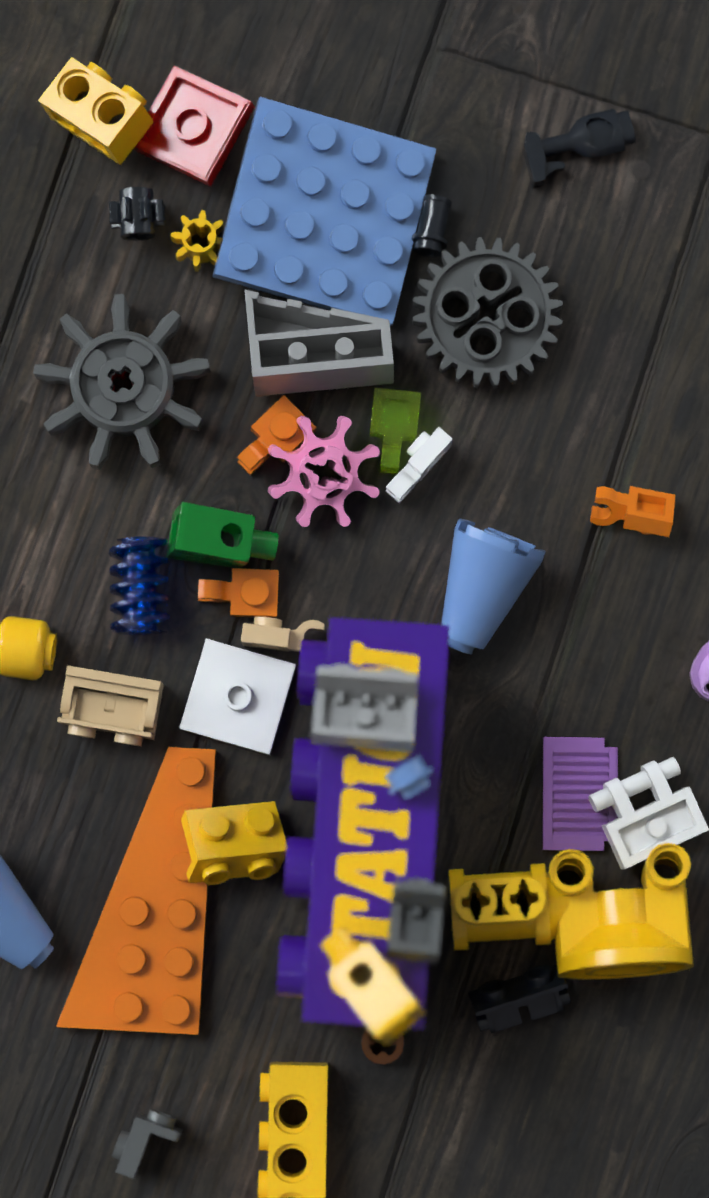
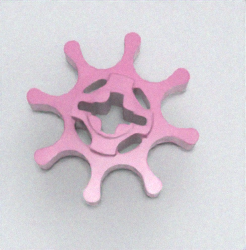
(331, 449)

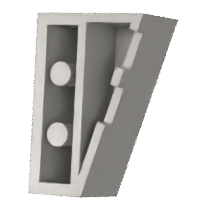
(315, 348)

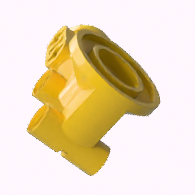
(594, 932)

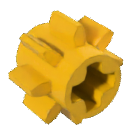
(195, 252)

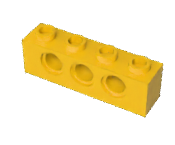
(309, 1085)

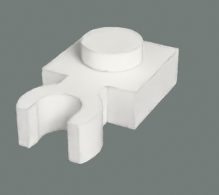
(424, 455)

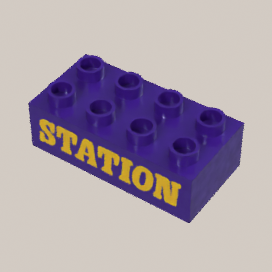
(361, 830)

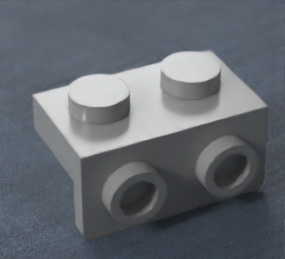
(365, 708)

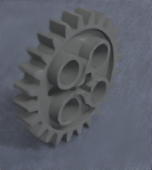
(461, 281)

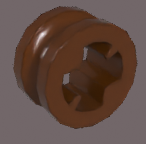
(382, 1057)

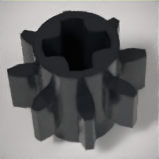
(137, 213)

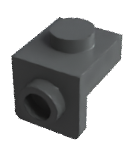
(415, 920)
(133, 1144)

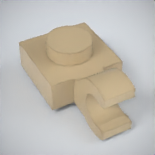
(269, 634)

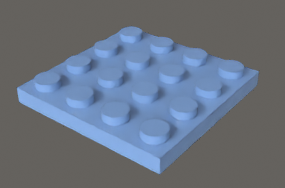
(324, 211)

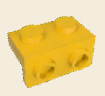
(234, 842)

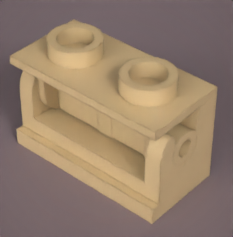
(110, 704)

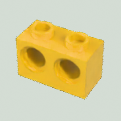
(92, 114)

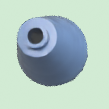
(484, 582)
(22, 928)

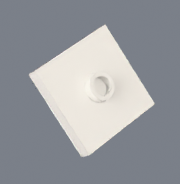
(237, 696)

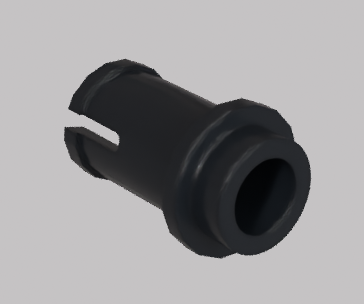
(432, 225)

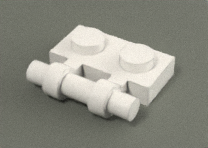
(667, 820)

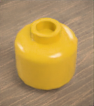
(26, 648)

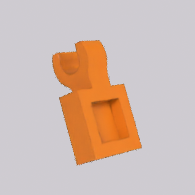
(274, 427)
(641, 510)
(250, 592)

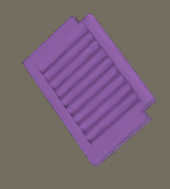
(570, 774)

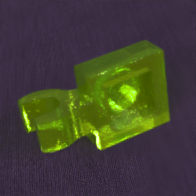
(394, 419)

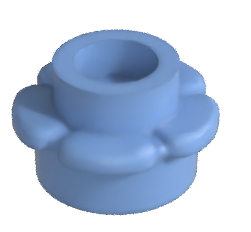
(409, 777)

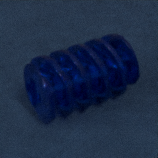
(138, 585)

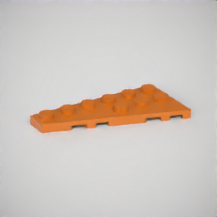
(151, 935)

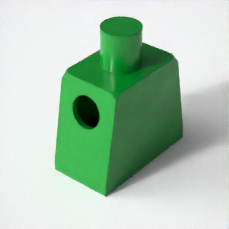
(197, 537)

